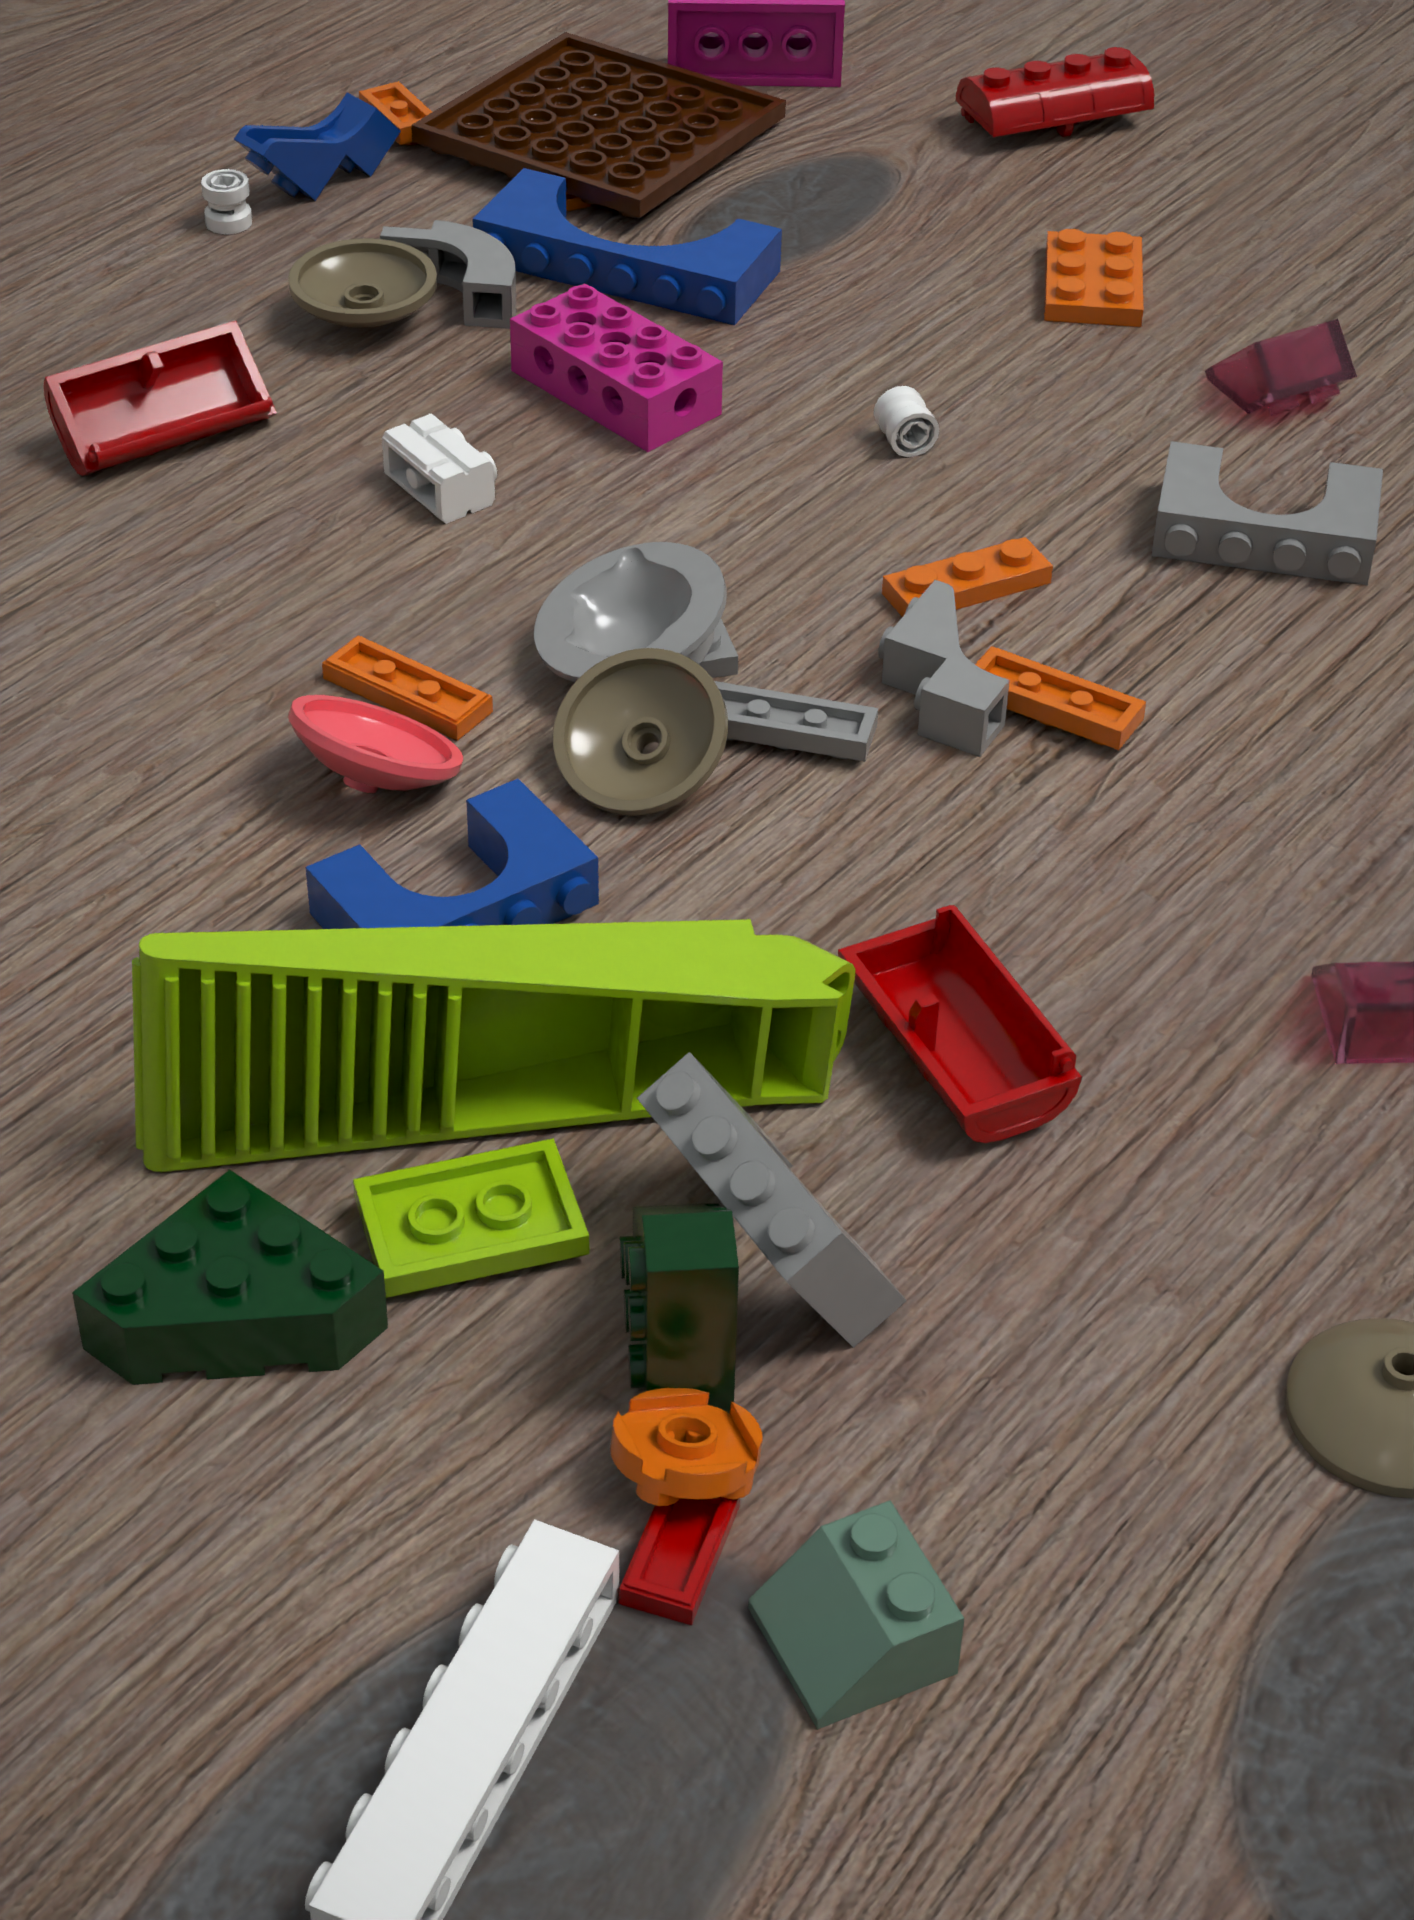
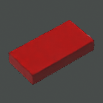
(678, 1557)

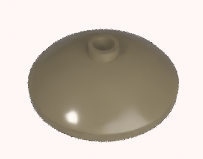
(362, 282)
(623, 708)
(1355, 1403)

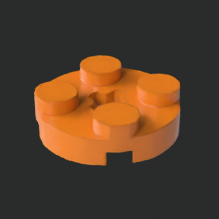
(685, 1447)

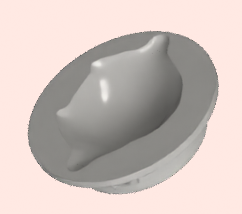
(629, 601)

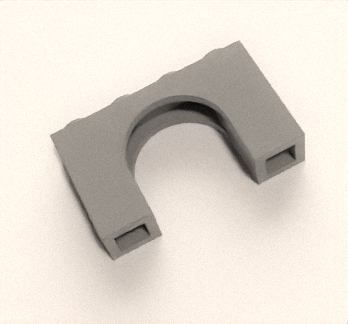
(1322, 543)
(770, 1200)

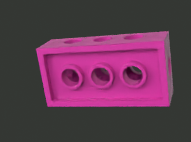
(794, 42)
(616, 366)

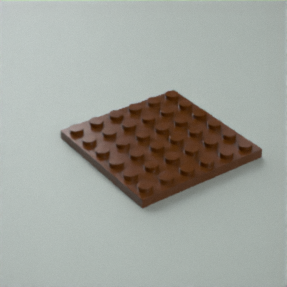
(602, 119)

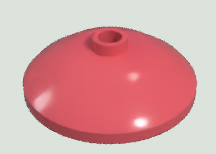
(373, 744)

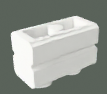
(439, 468)

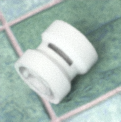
(226, 198)
(906, 421)

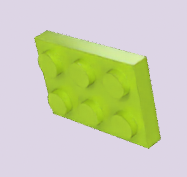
(470, 1217)

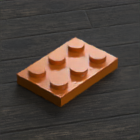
(1094, 278)

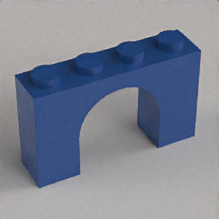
(538, 863)

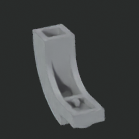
(470, 263)

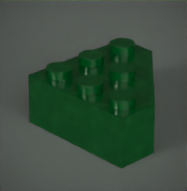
(231, 1291)
(682, 1299)

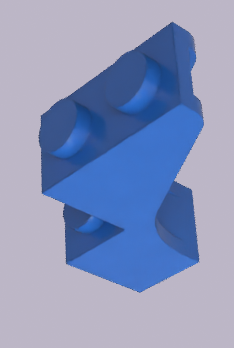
(308, 156)

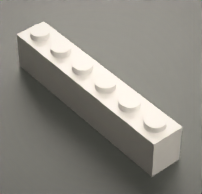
(475, 1733)

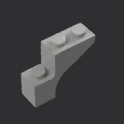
(953, 696)

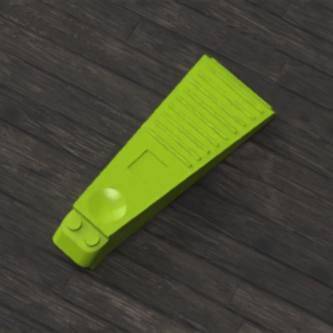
(462, 1031)

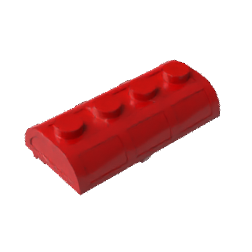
(1056, 93)
(156, 398)
(967, 1026)

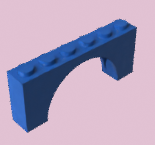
(701, 278)

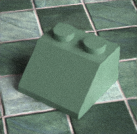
(859, 1616)

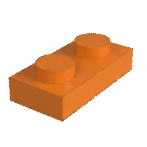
(398, 106)

